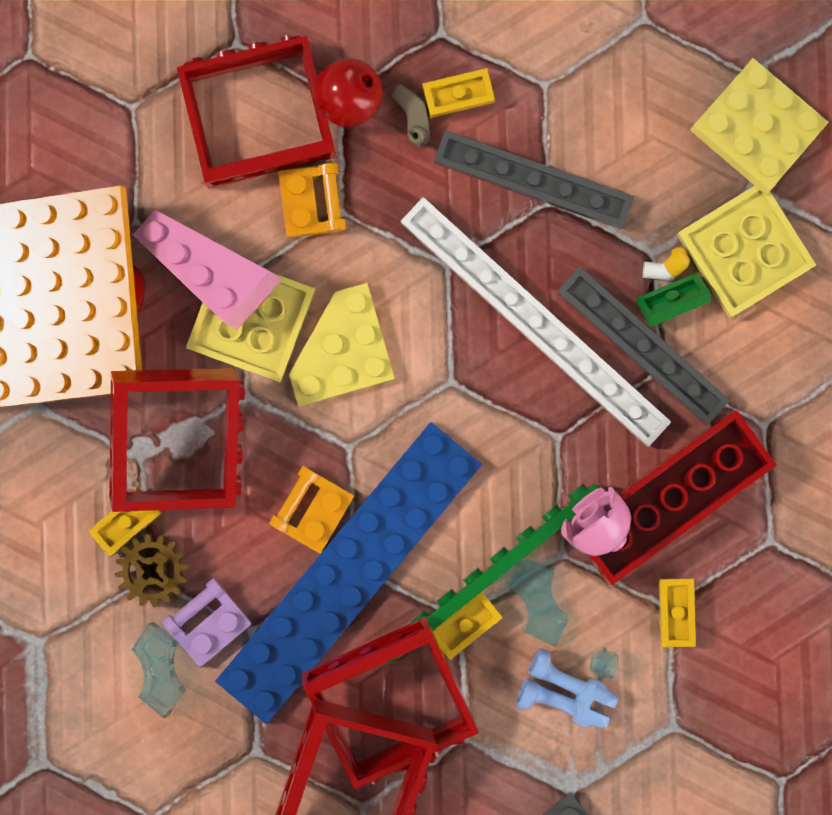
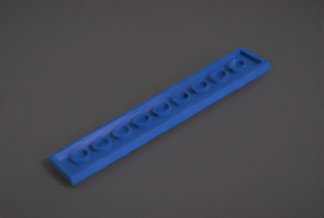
(348, 573)

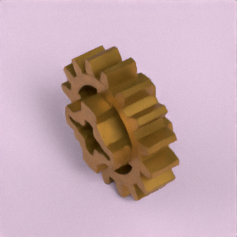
(142, 582)

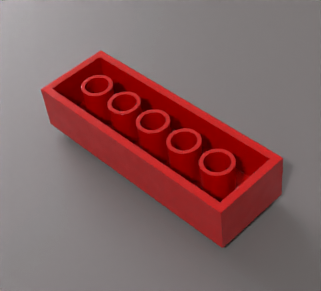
(685, 491)

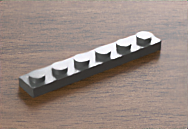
(533, 180)
(643, 346)

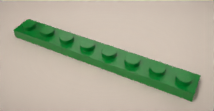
(503, 560)

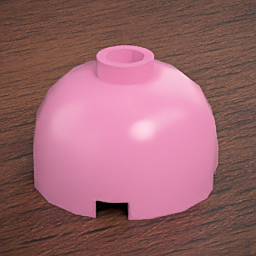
(599, 523)

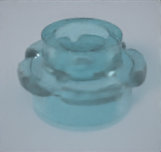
(604, 664)

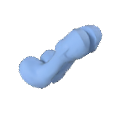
(585, 693)

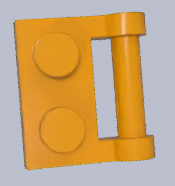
(300, 201)
(321, 516)

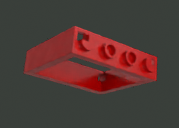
(231, 61)
(174, 380)
(368, 657)
(326, 712)

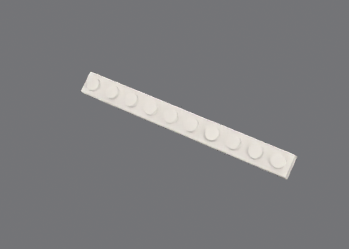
(535, 322)

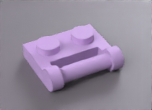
(215, 630)

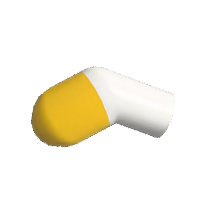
(669, 268)

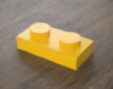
(458, 93)
(121, 527)
(677, 613)
(466, 625)

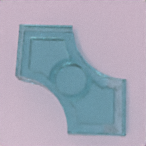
(544, 616)
(156, 654)

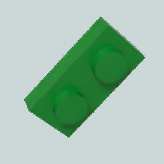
(673, 299)

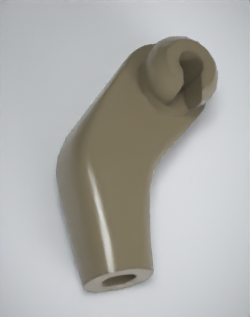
(416, 114)

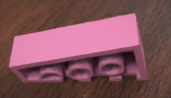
(216, 275)

